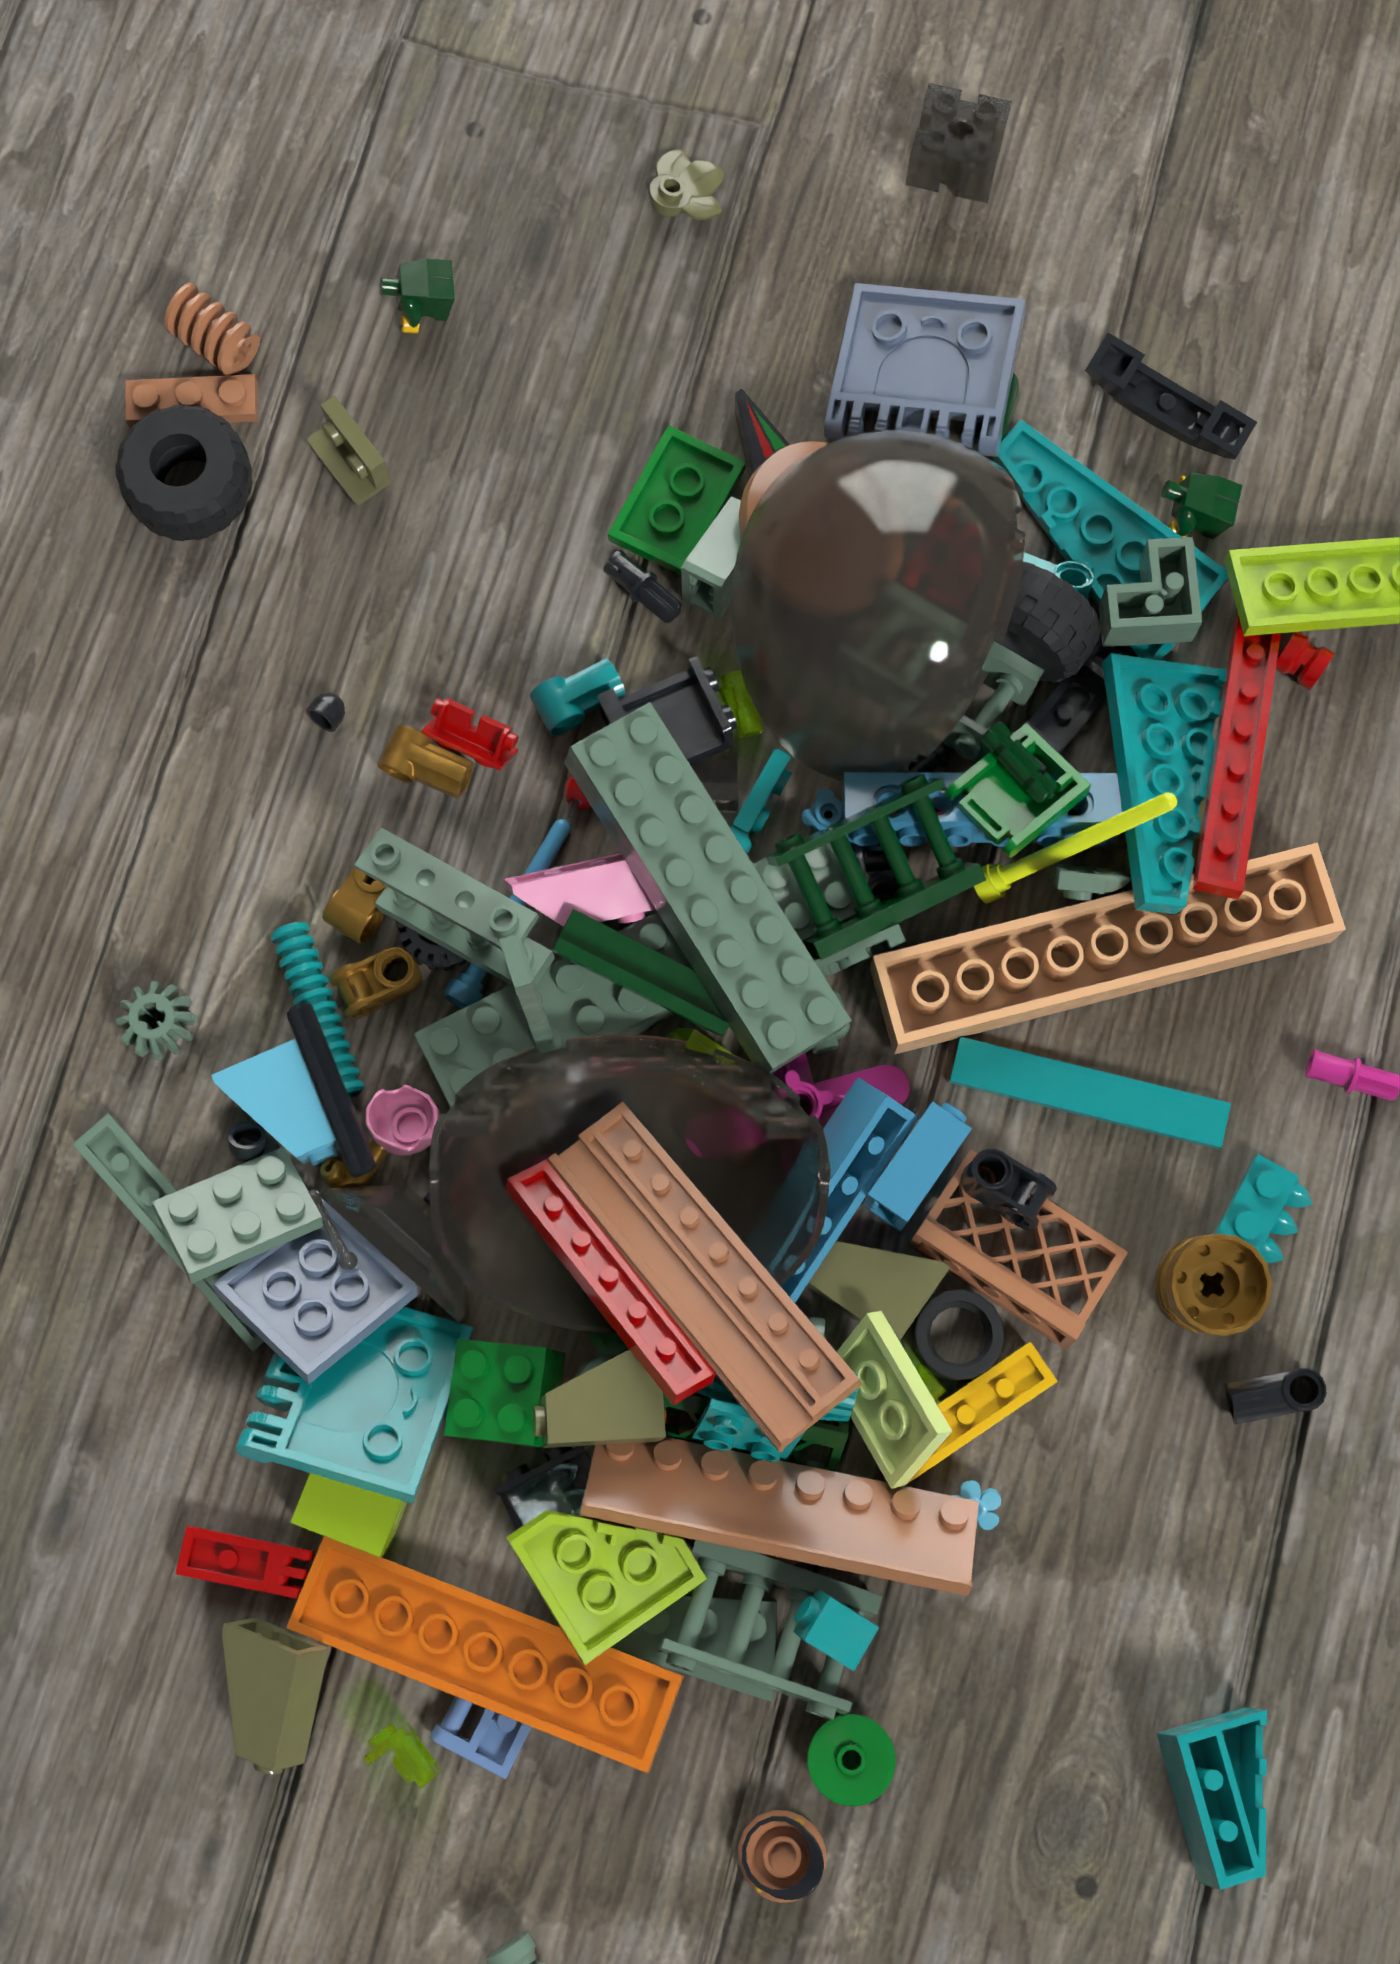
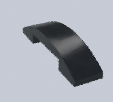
(1165, 403)
(1074, 701)

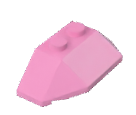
(595, 887)

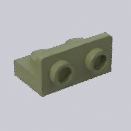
(349, 454)

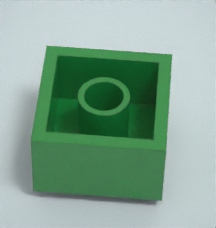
(497, 1390)

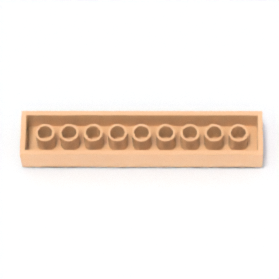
(1100, 952)

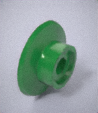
(856, 1784)

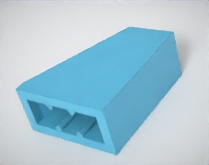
(283, 1100)

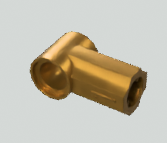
(415, 757)

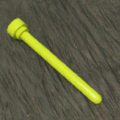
(1000, 878)

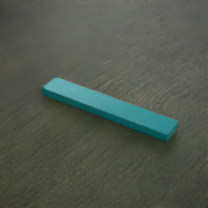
(1090, 1093)

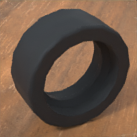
(993, 1332)

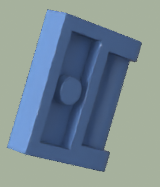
(493, 1742)

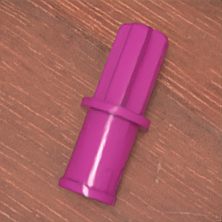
(1352, 1075)

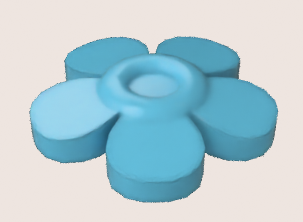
(988, 1502)

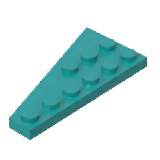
(1092, 519)
(1162, 744)

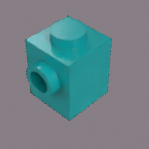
(834, 1628)

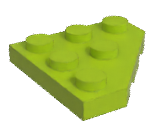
(602, 1575)

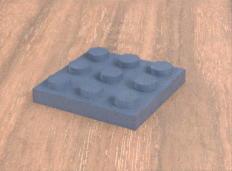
(311, 1305)

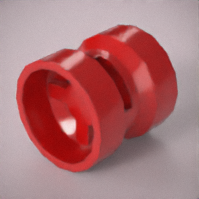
(1304, 660)

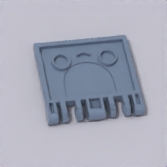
(926, 360)

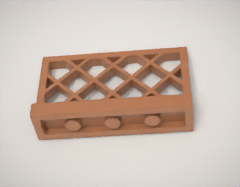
(1007, 1286)

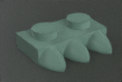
(1081, 881)

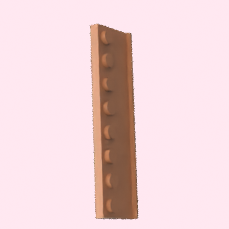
(705, 1278)
(786, 1511)

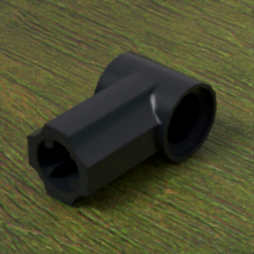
(1270, 1395)

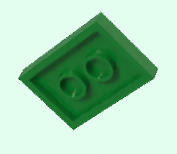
(675, 499)

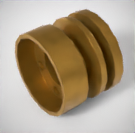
(1239, 1282)

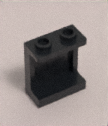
(685, 706)

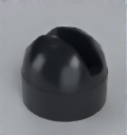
(327, 711)
(252, 1140)

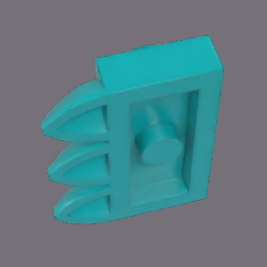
(1259, 1205)

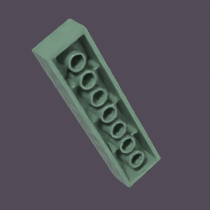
(706, 889)

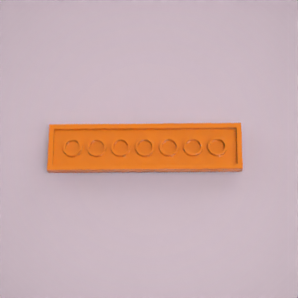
(484, 1653)

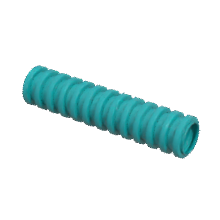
(310, 986)

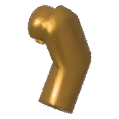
(337, 1175)

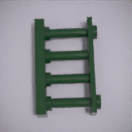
(912, 895)

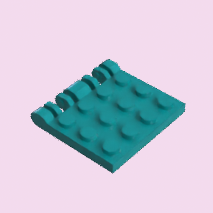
(368, 1413)

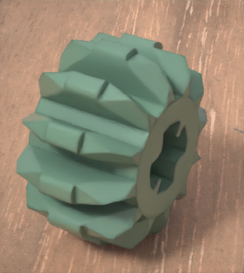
(168, 1032)

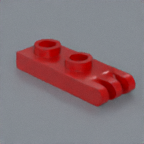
(241, 1561)

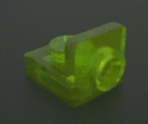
(413, 1758)

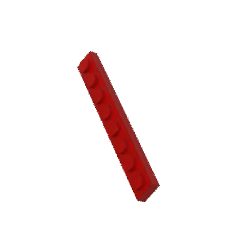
(1236, 764)

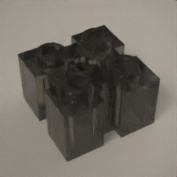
(958, 143)

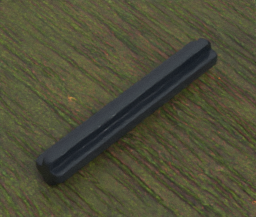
(331, 1089)

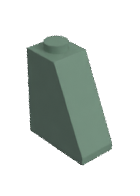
(711, 564)

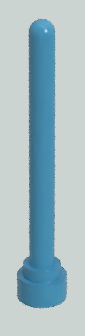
(467, 986)

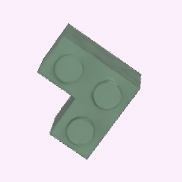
(1162, 605)

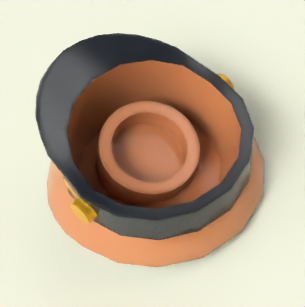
(782, 1856)

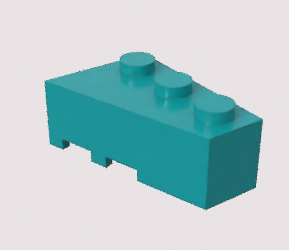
(1219, 1793)

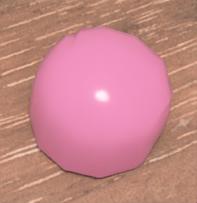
(402, 1120)

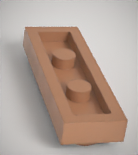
(226, 396)

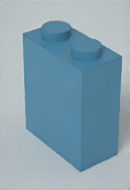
(917, 1165)

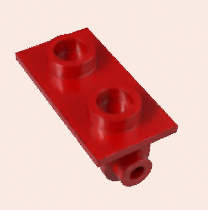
(489, 743)

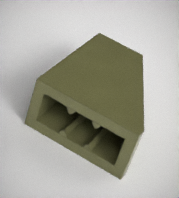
(875, 1280)
(602, 1407)
(271, 1692)

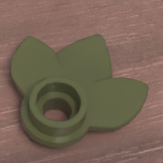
(685, 187)

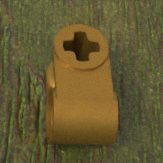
(354, 908)
(372, 982)

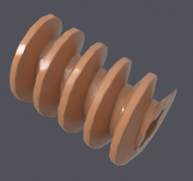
(210, 330)

